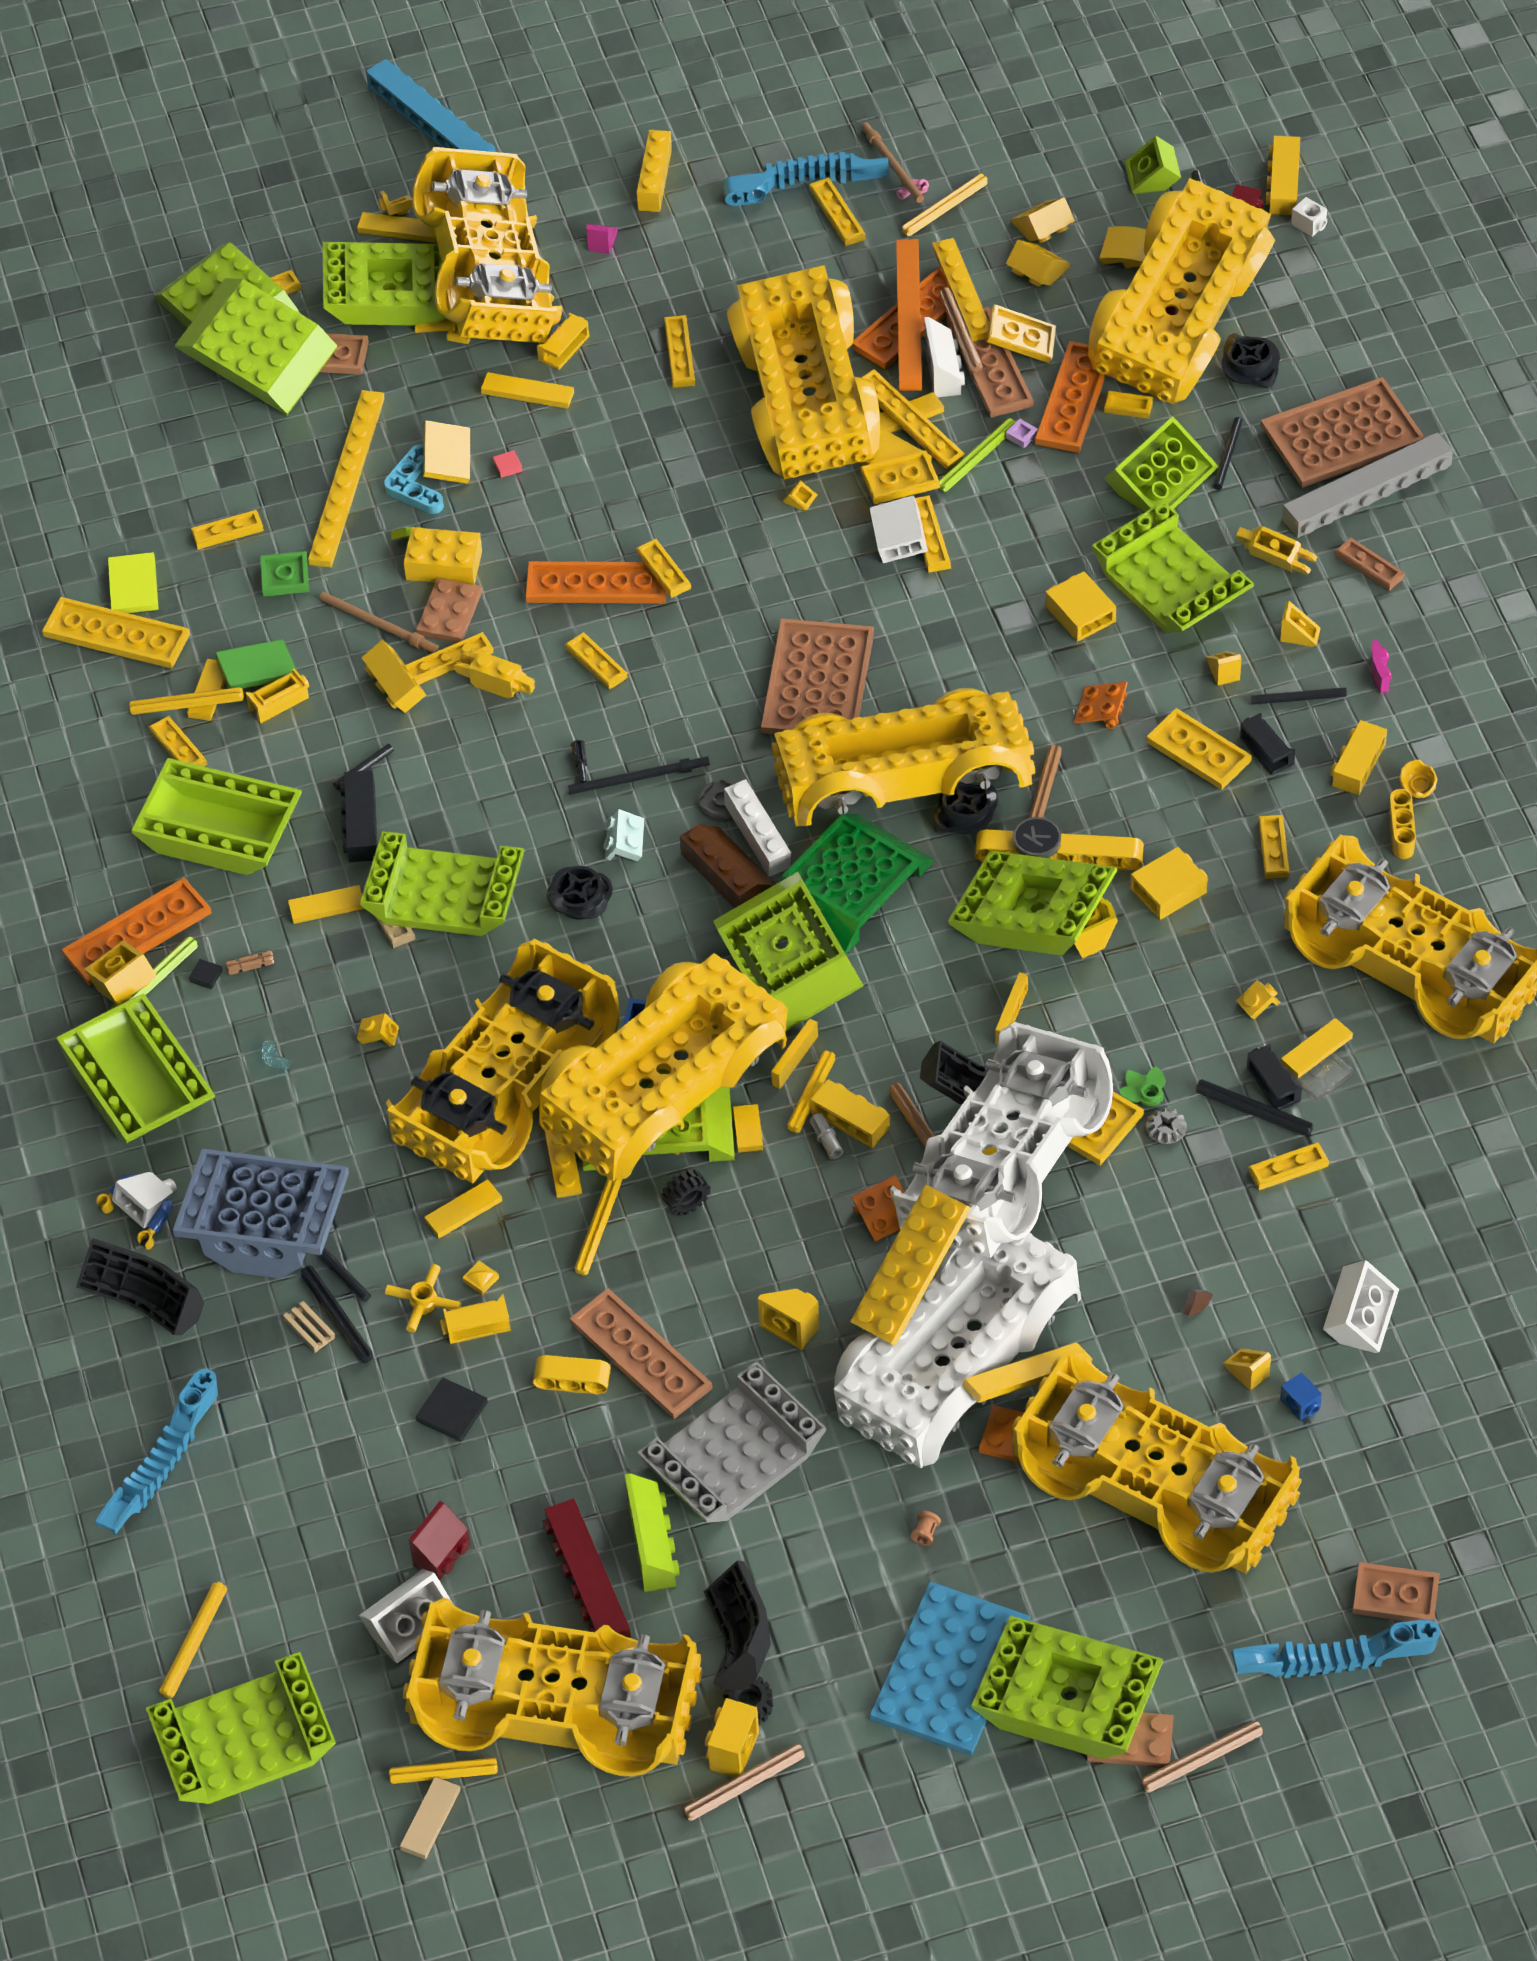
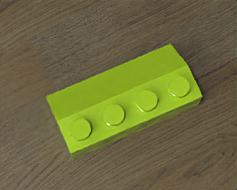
(650, 1533)

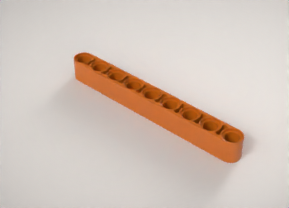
(909, 315)

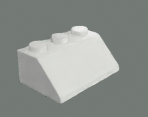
(942, 359)
(1361, 1307)
(398, 1616)

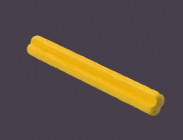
(814, 1084)
(443, 1770)

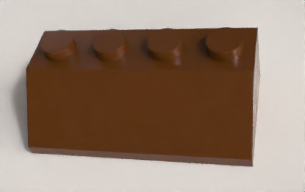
(723, 864)

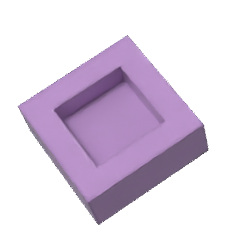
(1021, 433)

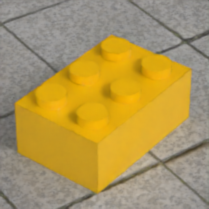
(442, 555)

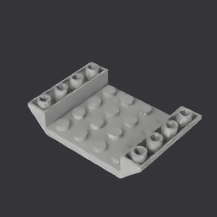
(736, 1447)

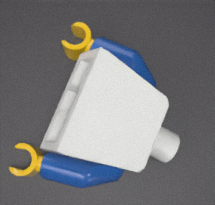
(144, 1200)

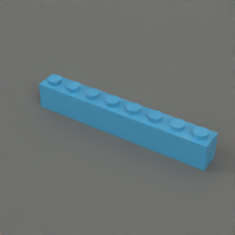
(422, 109)

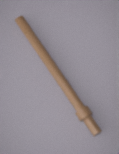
(876, 140)
(414, 639)

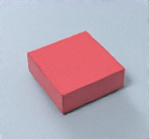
(507, 464)

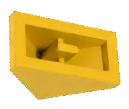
(1298, 627)
(1225, 667)
(1249, 1366)

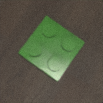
(284, 573)

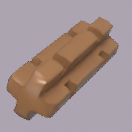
(250, 962)

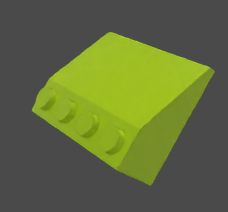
(1162, 469)

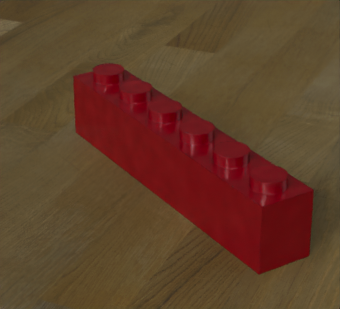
(584, 1568)

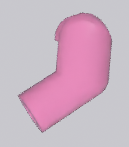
(922, 185)

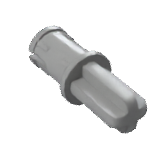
(826, 1136)

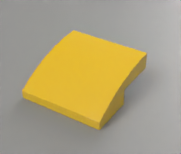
(1124, 245)

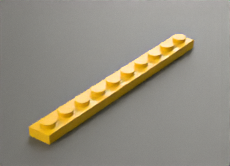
(346, 479)

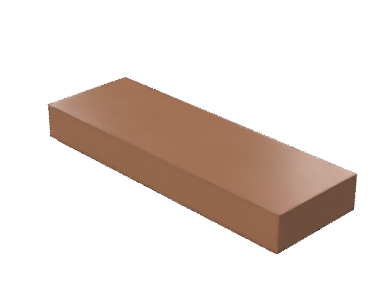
(1369, 564)

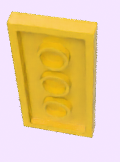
(1198, 749)

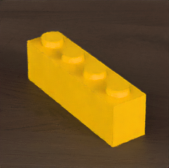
(654, 171)
(1284, 174)

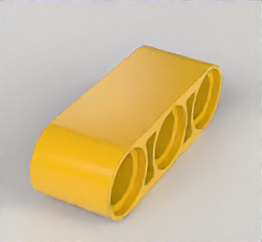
(1402, 824)
(571, 1374)

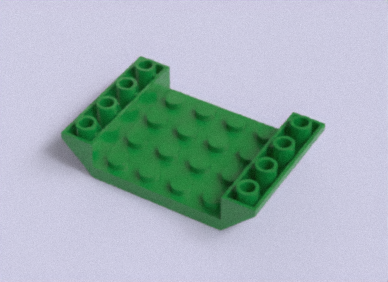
(855, 872)

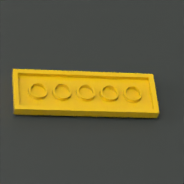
(116, 632)
(910, 1265)

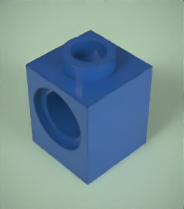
(1301, 1396)

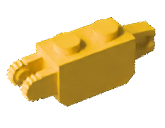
(1275, 548)
(494, 674)

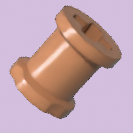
(925, 1528)

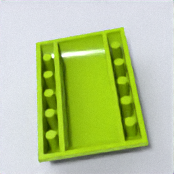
(194, 288)
(258, 343)
(214, 817)
(133, 1069)

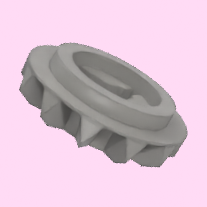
(1164, 1134)

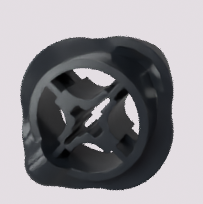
(1250, 360)
(966, 810)
(579, 892)

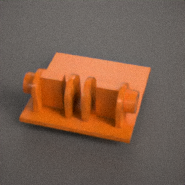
(1102, 703)
(878, 1208)

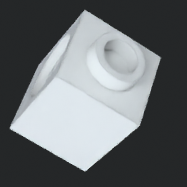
(1309, 217)

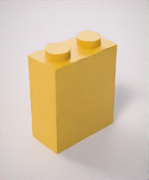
(1080, 606)
(1169, 883)

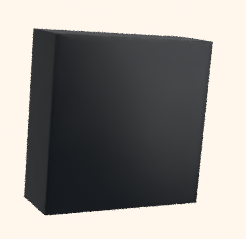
(205, 974)

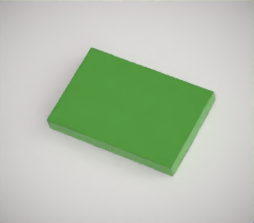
(255, 664)

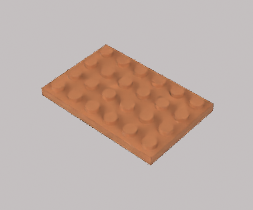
(1341, 432)
(816, 671)

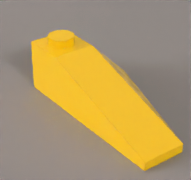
(1097, 930)

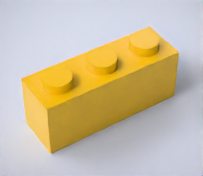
(393, 677)
(1358, 757)
(851, 1113)

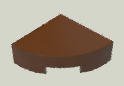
(1196, 1302)

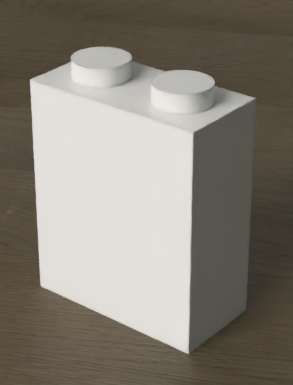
(898, 529)

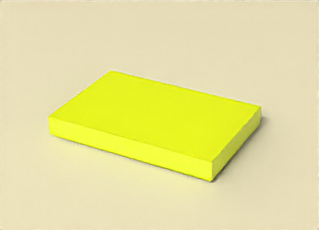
(133, 583)

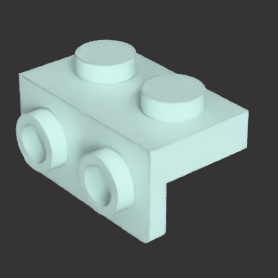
(624, 836)

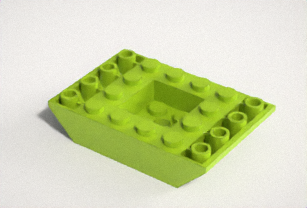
(361, 272)
(1010, 889)
(809, 970)
(1041, 1664)

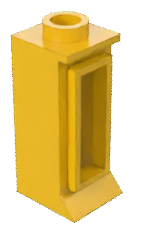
(564, 342)
(278, 696)
(476, 1321)

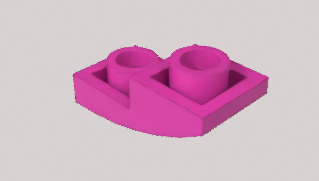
(1379, 669)

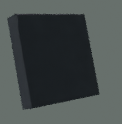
(451, 1409)

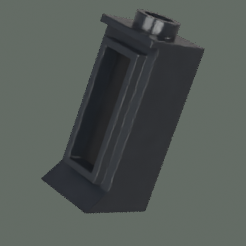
(1266, 744)
(1273, 1078)

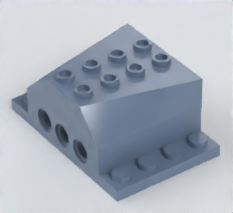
(260, 1210)

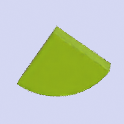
(402, 533)

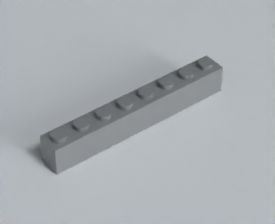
(1367, 485)

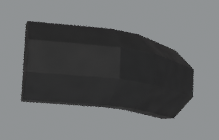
(951, 1071)
(142, 1285)
(743, 1626)

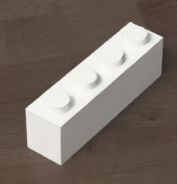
(757, 828)

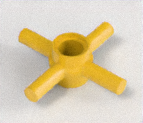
(421, 1290)

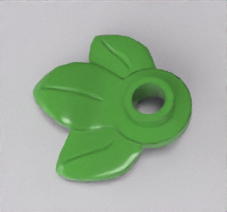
(1141, 1086)

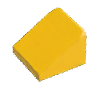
(800, 496)

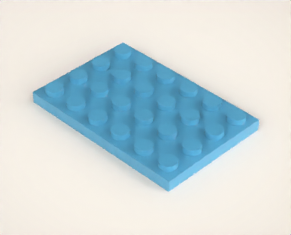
(942, 1669)

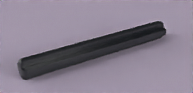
(1254, 1107)
(337, 1314)

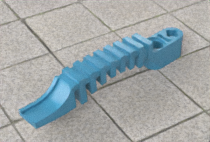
(754, 187)
(190, 1408)
(1418, 1639)

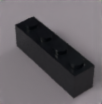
(360, 814)

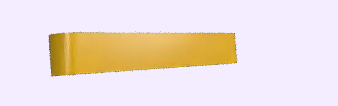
(1118, 852)

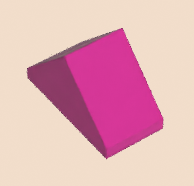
(600, 238)

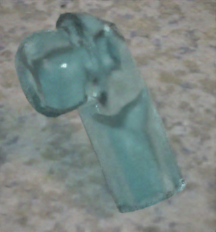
(272, 1058)

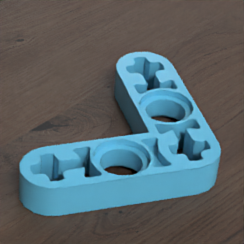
(407, 483)

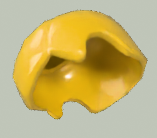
(1418, 779)

